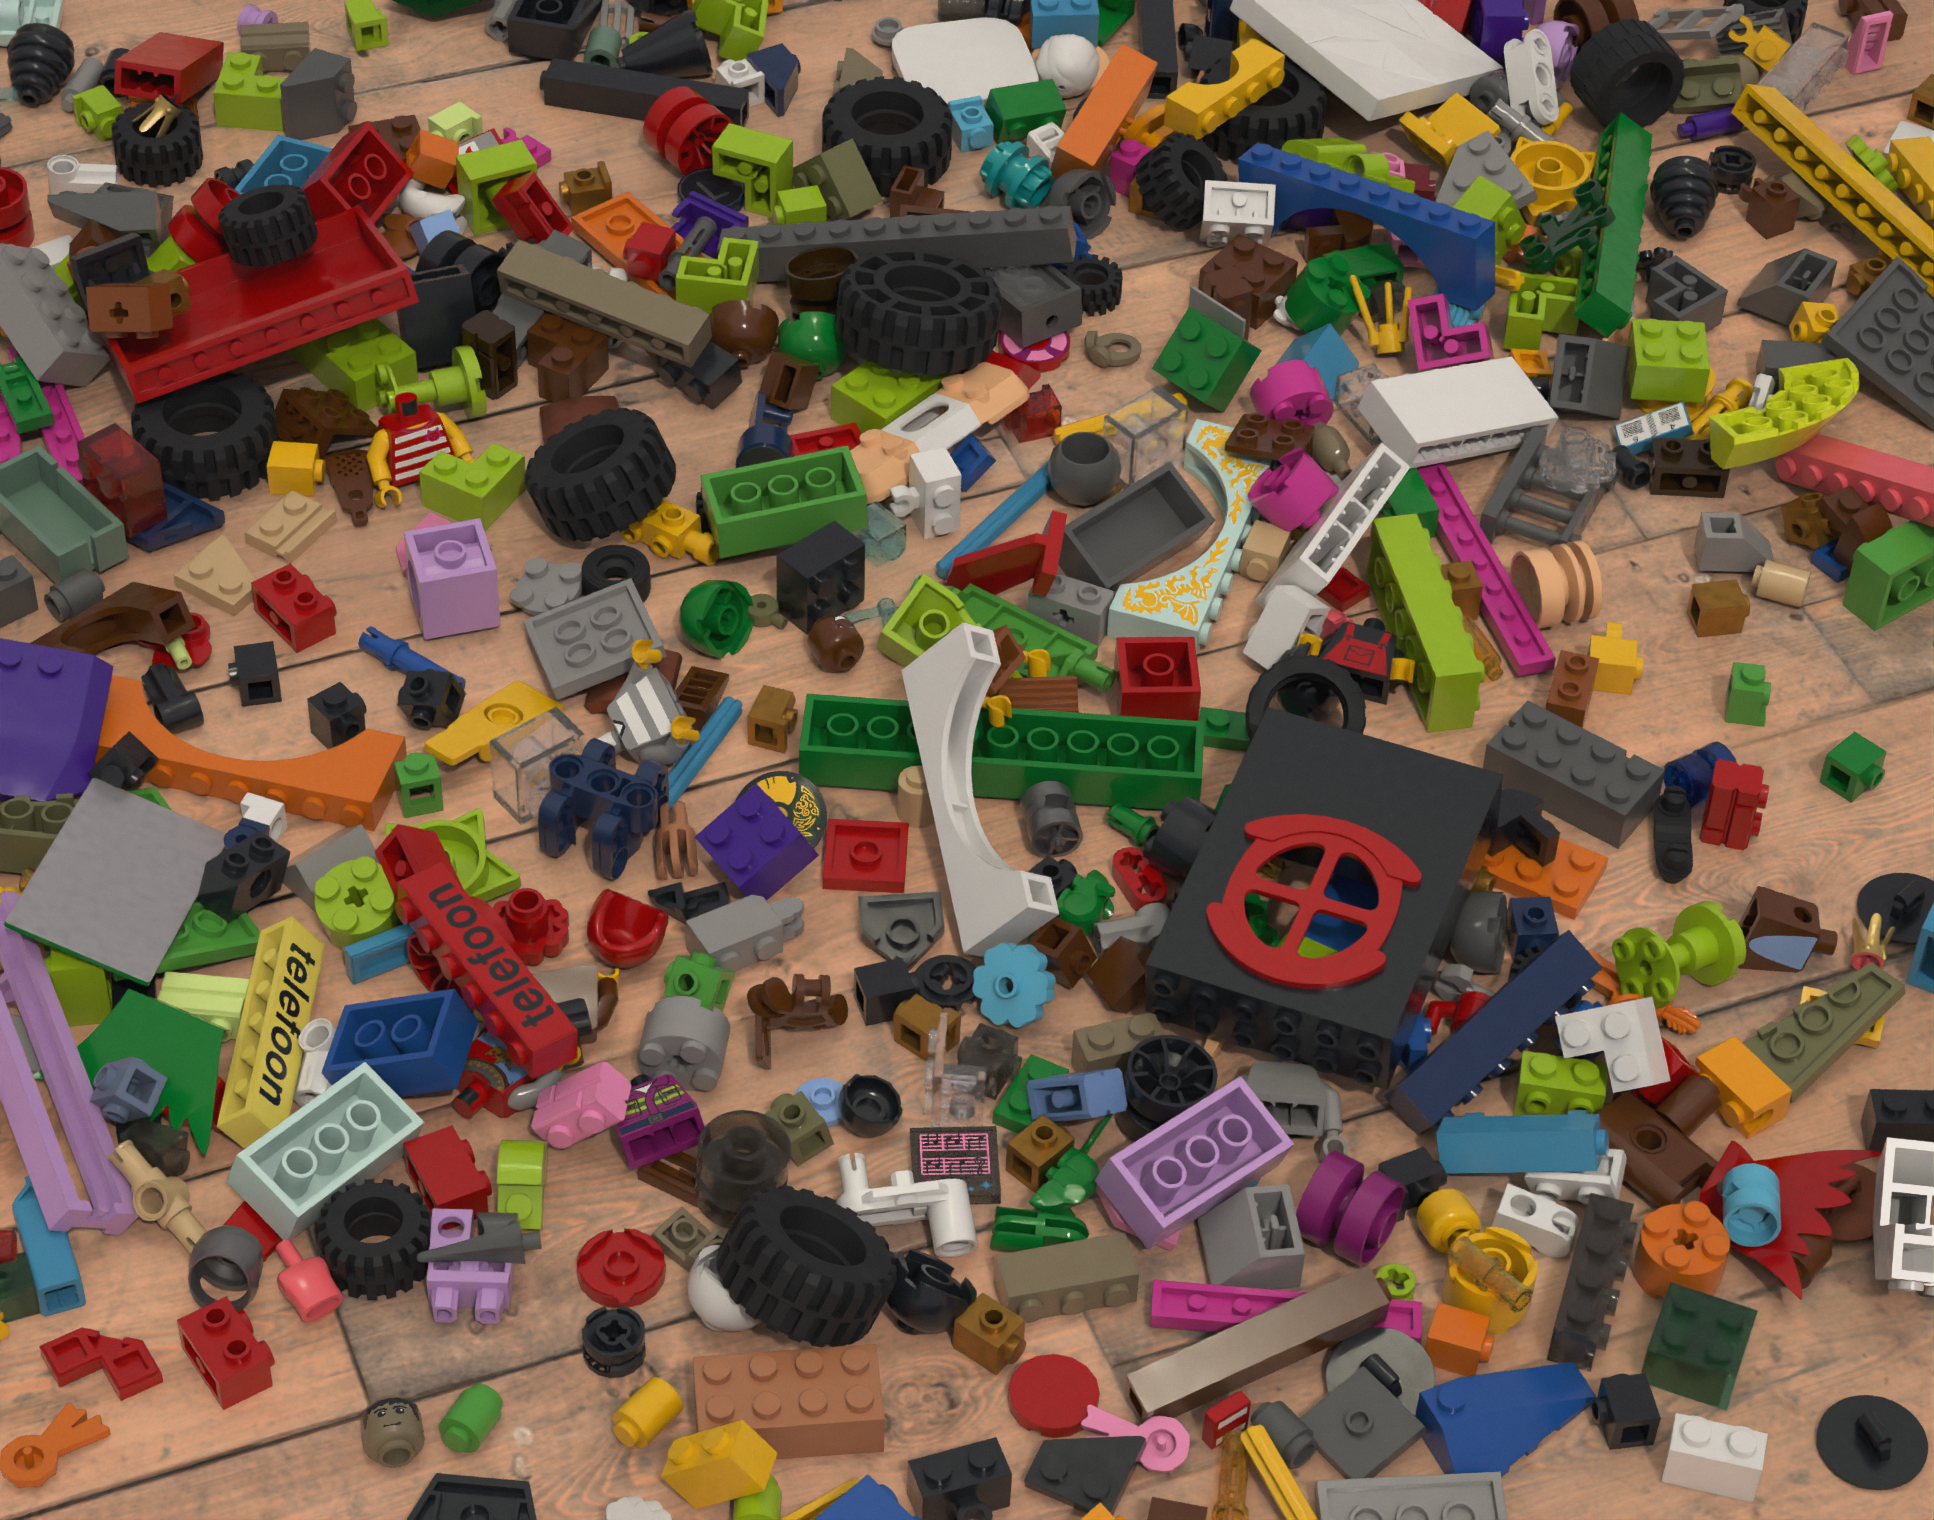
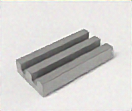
(617, 9)

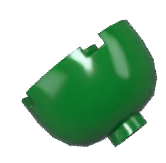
(814, 340)
(716, 617)

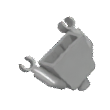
(1299, 1101)

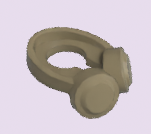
(1098, 347)

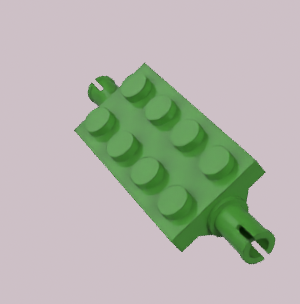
(1068, 652)

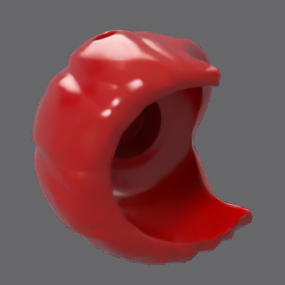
(625, 929)

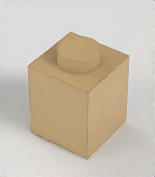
(1264, 551)

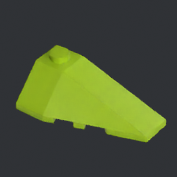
(922, 621)

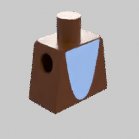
(1782, 932)

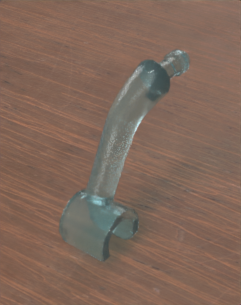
(884, 609)

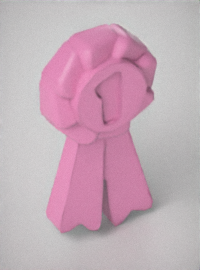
(1165, 1437)

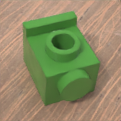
(1747, 695)
(415, 775)

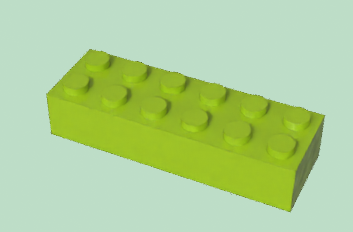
(1426, 623)

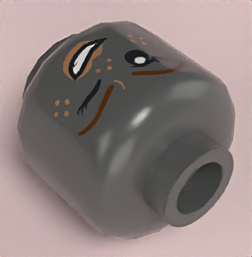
(1489, 89)

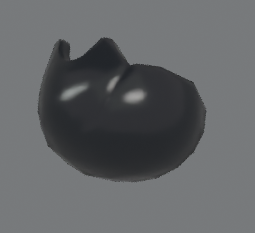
(869, 1105)

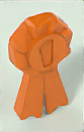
(34, 1458)

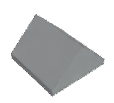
(316, 861)

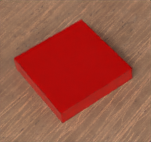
(865, 855)

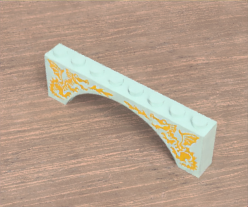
(1192, 596)

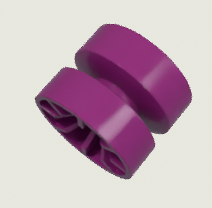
(1349, 1208)

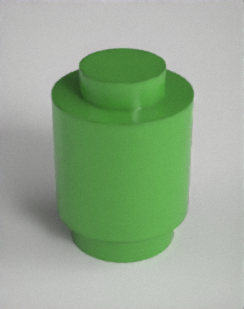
(471, 1418)

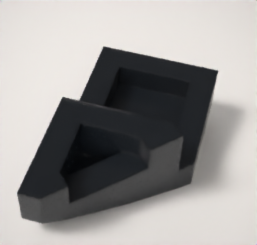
(689, 904)

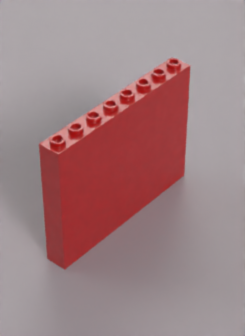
(264, 310)

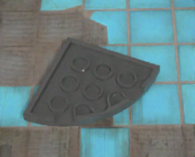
(1892, 338)

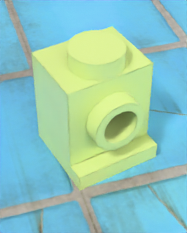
(456, 123)

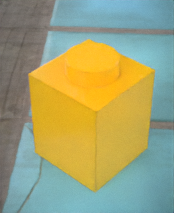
(295, 468)

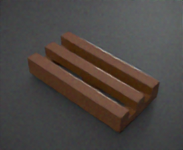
(670, 1180)

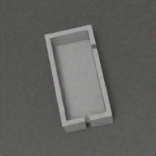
(46, 321)

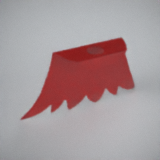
(1802, 1190)

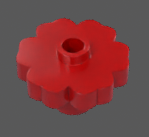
(535, 923)

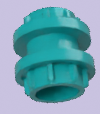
(1011, 172)

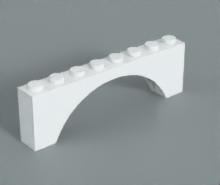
(945, 700)

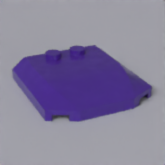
(49, 719)

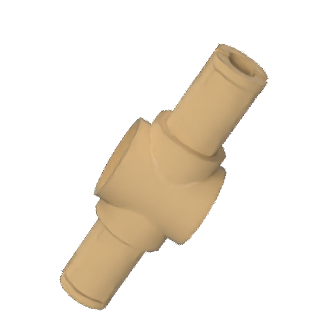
(146, 1184)

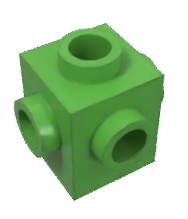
(699, 978)

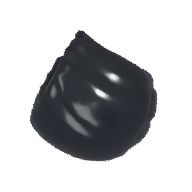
(1305, 696)

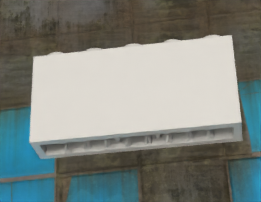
(1456, 411)
(1341, 524)

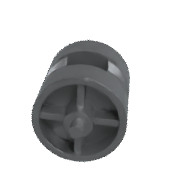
(1051, 819)

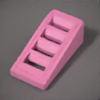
(1869, 55)

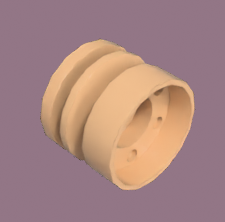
(1558, 583)

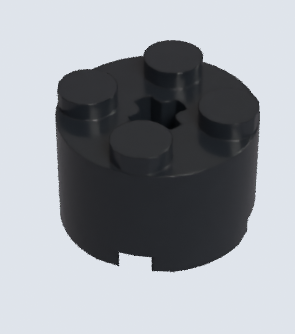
(1179, 837)

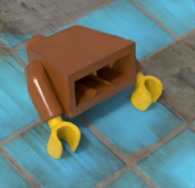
(1011, 656)

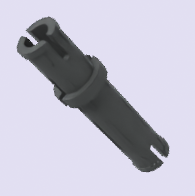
(701, 235)

